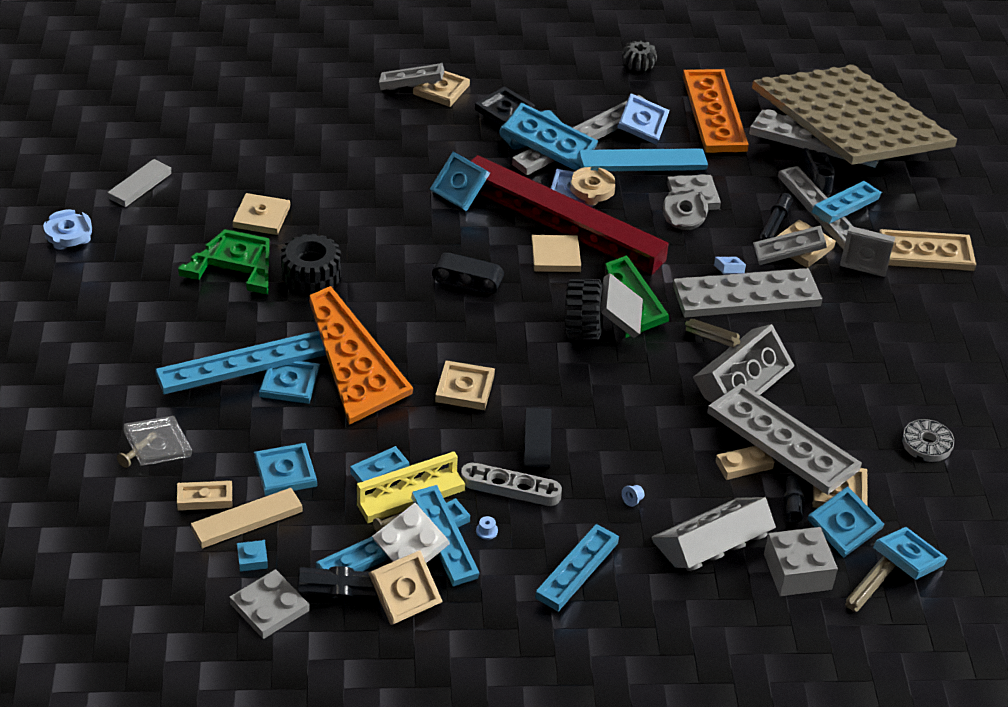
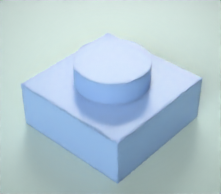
(729, 265)

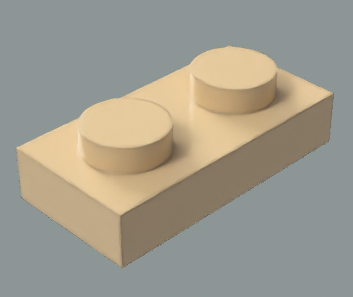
(744, 462)
(204, 495)

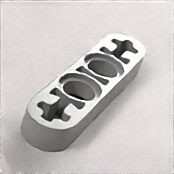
(512, 480)

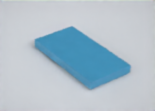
(547, 136)

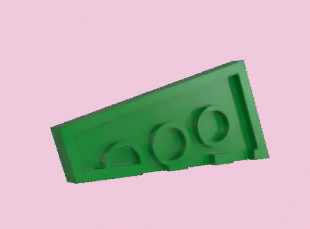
(652, 310)

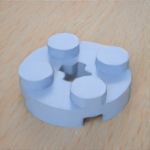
(79, 230)

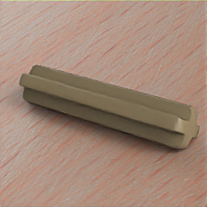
(712, 333)
(869, 584)

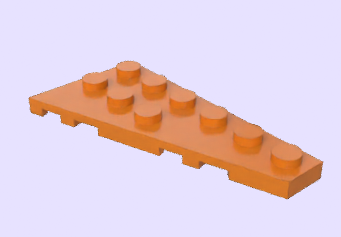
(358, 364)

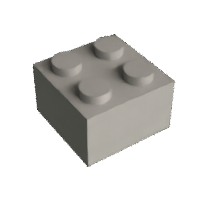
(800, 561)

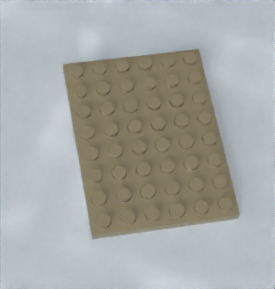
(853, 114)

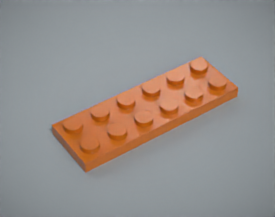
(715, 111)

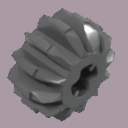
(639, 56)

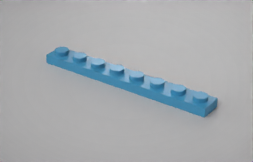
(240, 362)

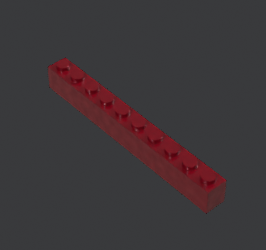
(572, 217)

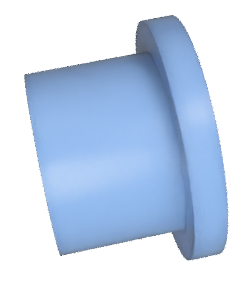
(632, 495)
(486, 528)

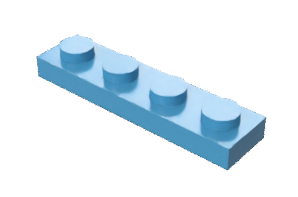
(846, 202)
(456, 556)
(576, 567)

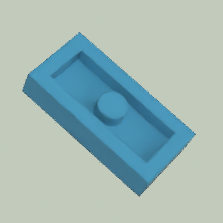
(379, 465)

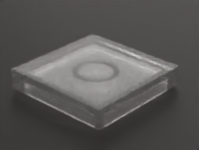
(157, 440)

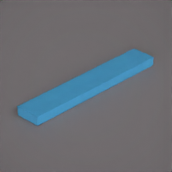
(643, 159)
(369, 554)

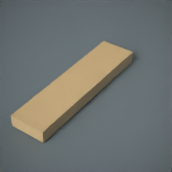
(246, 517)

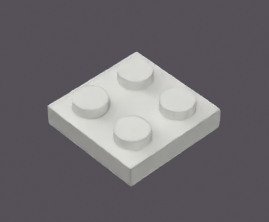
(409, 534)

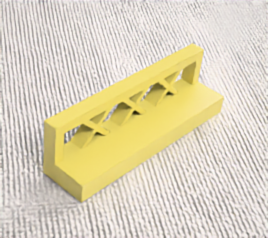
(395, 499)

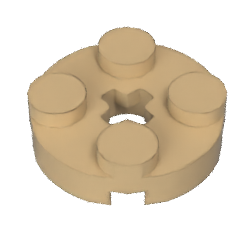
(592, 185)

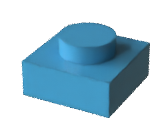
(252, 555)

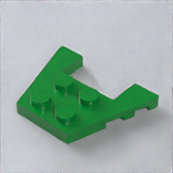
(234, 252)

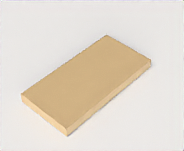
(931, 250)

